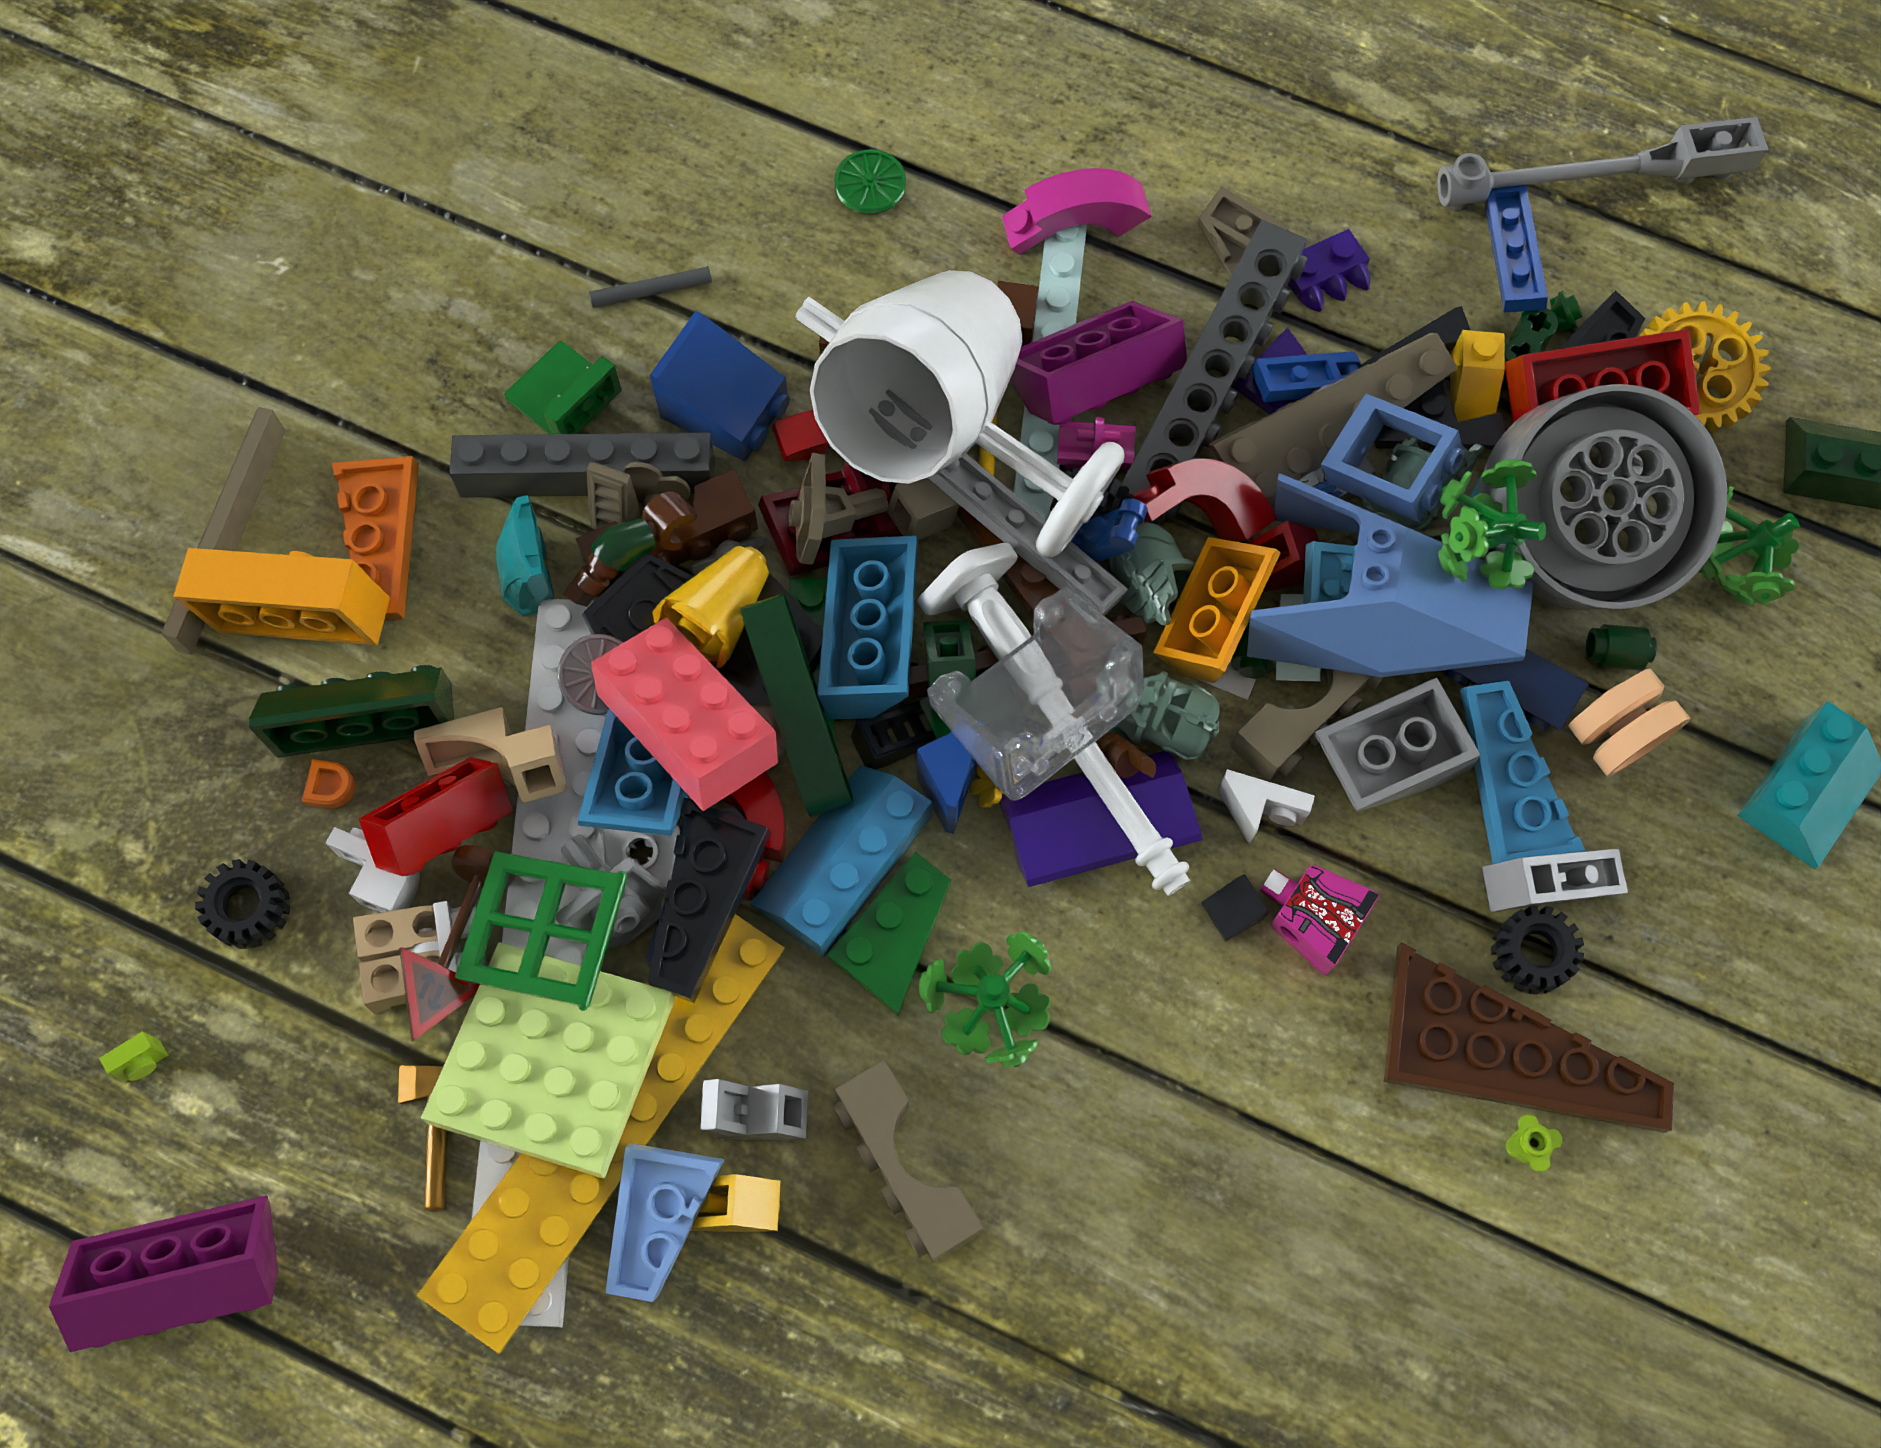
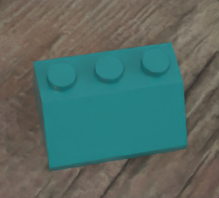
(1815, 784)

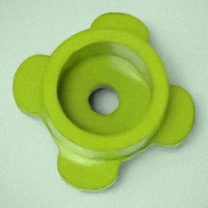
(1520, 1146)

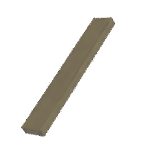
(230, 514)

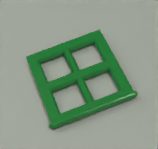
(541, 928)

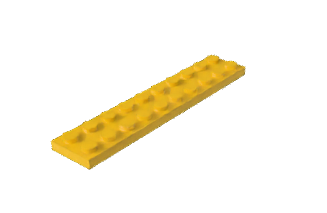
(546, 1208)

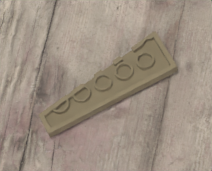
(1304, 431)

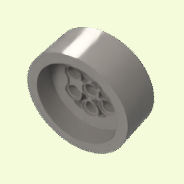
(1678, 471)

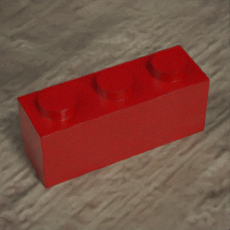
(436, 816)

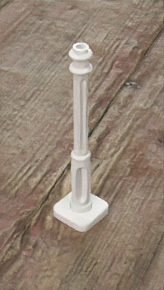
(973, 586)

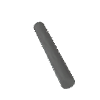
(650, 287)

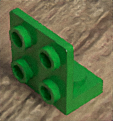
(564, 390)

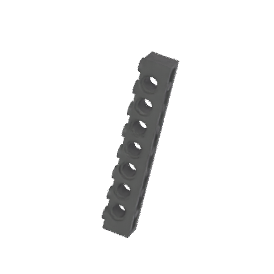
(1271, 251)

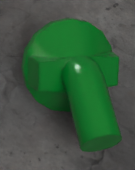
(1566, 311)

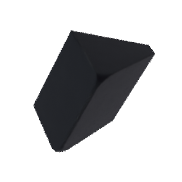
(1235, 908)

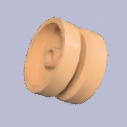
(1624, 717)

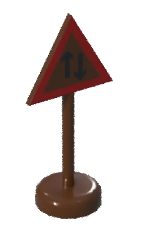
(430, 986)

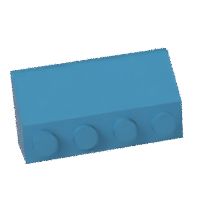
(867, 626)
(843, 859)

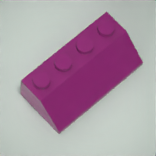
(1098, 361)
(166, 1274)

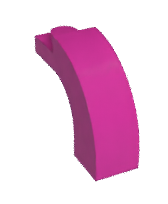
(1074, 199)

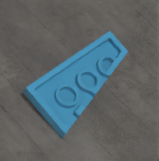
(1512, 780)

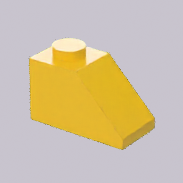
(1478, 375)
(740, 1205)

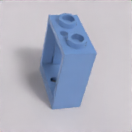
(1358, 436)

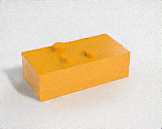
(283, 596)

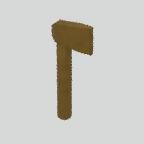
(415, 1085)

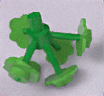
(1485, 519)
(1767, 543)
(979, 976)

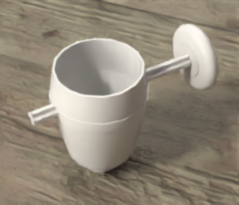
(949, 357)

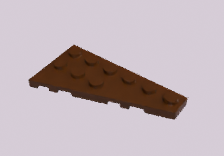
(1493, 1049)

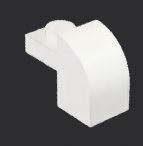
(373, 886)

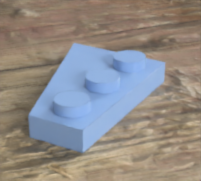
(654, 1215)

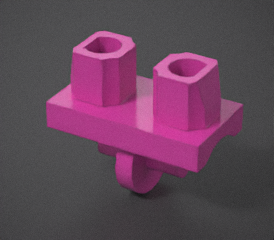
(1081, 440)

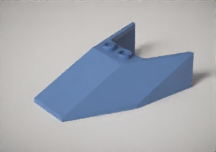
(1399, 606)

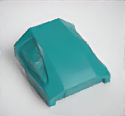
(521, 560)

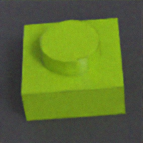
(134, 1057)

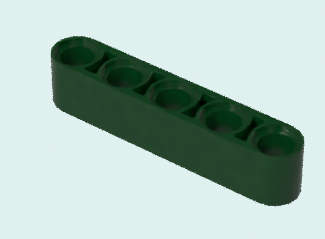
(796, 705)

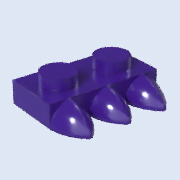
(1328, 266)

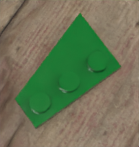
(891, 934)

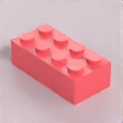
(685, 713)

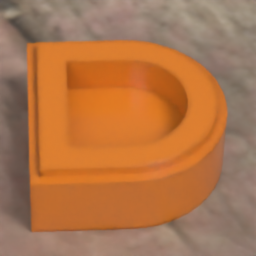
(328, 785)

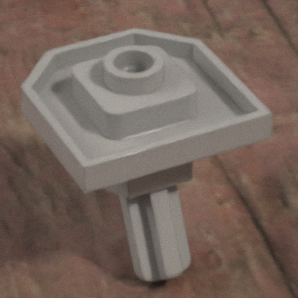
(640, 903)

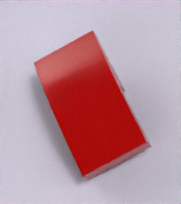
(800, 436)

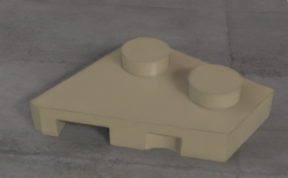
(1230, 225)

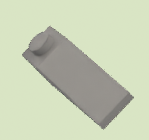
(1554, 879)

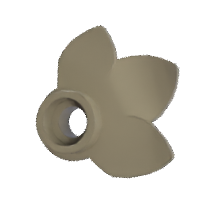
(649, 482)

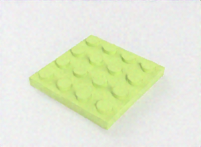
(547, 1073)

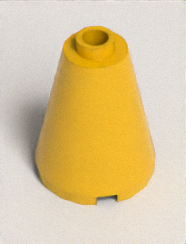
(710, 603)

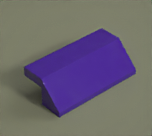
(1070, 830)

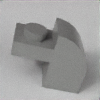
(754, 1112)

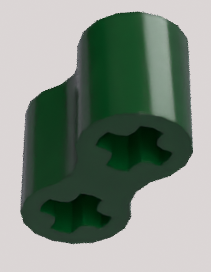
(1530, 335)

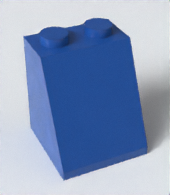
(718, 388)

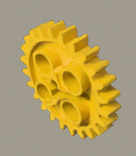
(1735, 380)

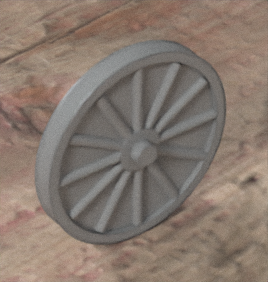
(576, 672)

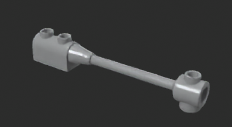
(1693, 152)

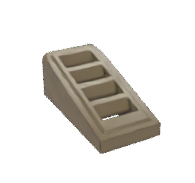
(610, 496)

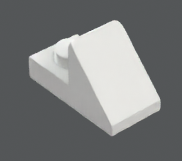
(1251, 797)

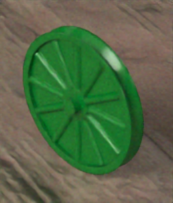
(870, 181)

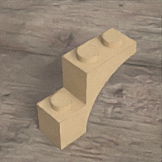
(525, 759)

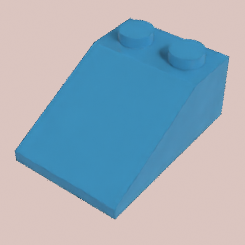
(629, 786)

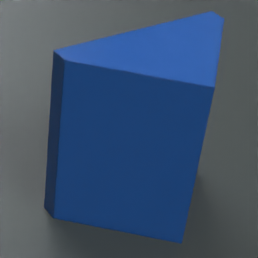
(945, 777)

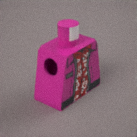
(1318, 913)

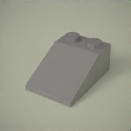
(1399, 747)

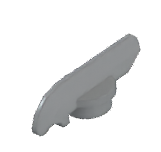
(723, 548)

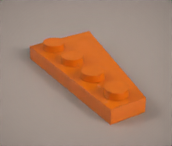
(379, 521)

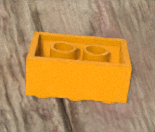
(1215, 608)

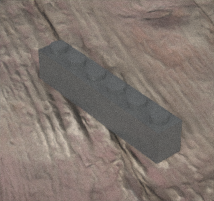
(560, 461)

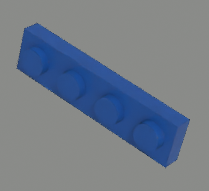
(1515, 250)

